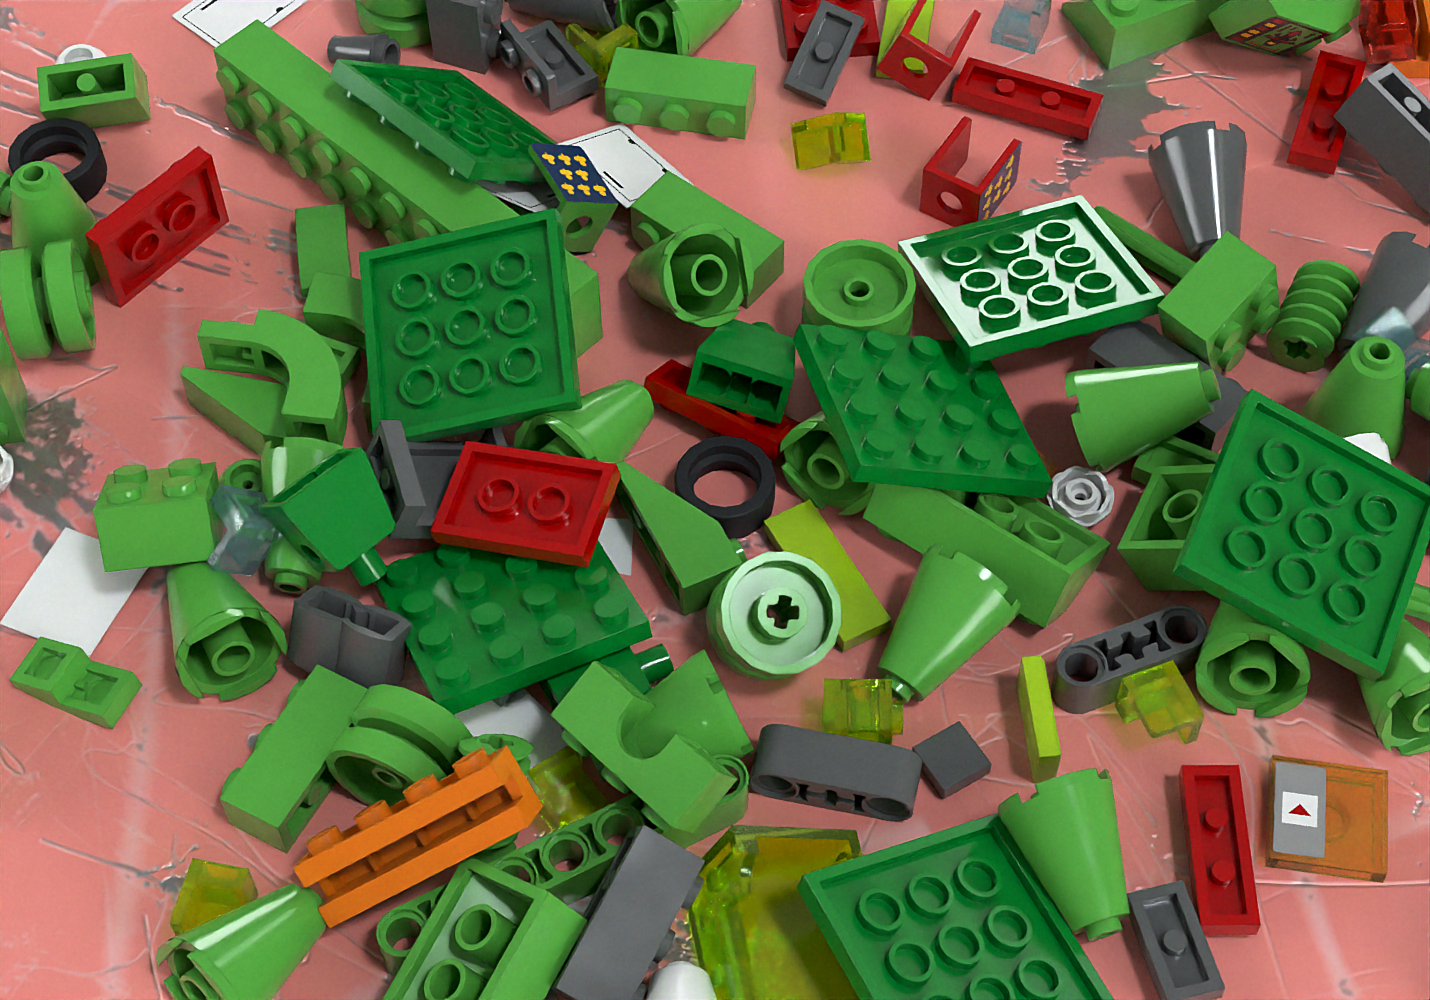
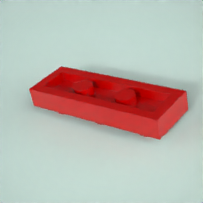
(1027, 98)
(1318, 133)
(669, 387)
(1218, 849)

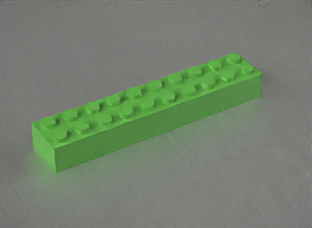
(361, 161)

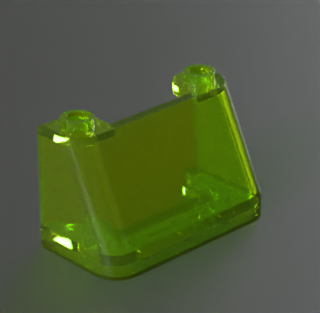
(754, 924)

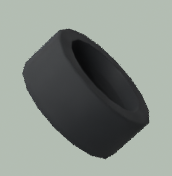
(61, 136)
(733, 455)

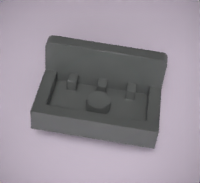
(547, 63)

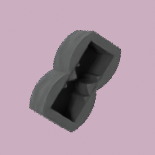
(348, 637)

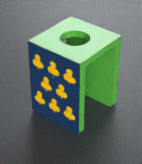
(578, 190)

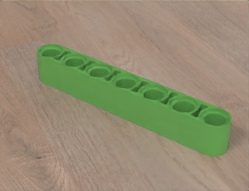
(579, 841)

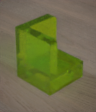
(600, 48)
(830, 140)
(1161, 702)
(564, 789)
(210, 892)

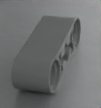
(1123, 652)
(836, 772)

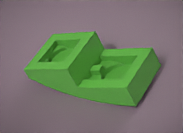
(322, 242)
(74, 683)

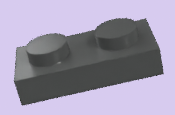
(823, 53)
(1174, 943)

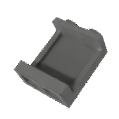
(416, 475)

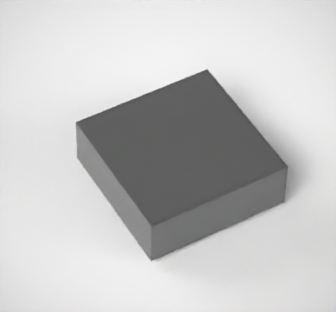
(952, 760)

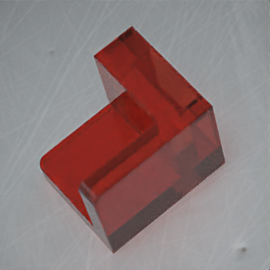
(1389, 30)

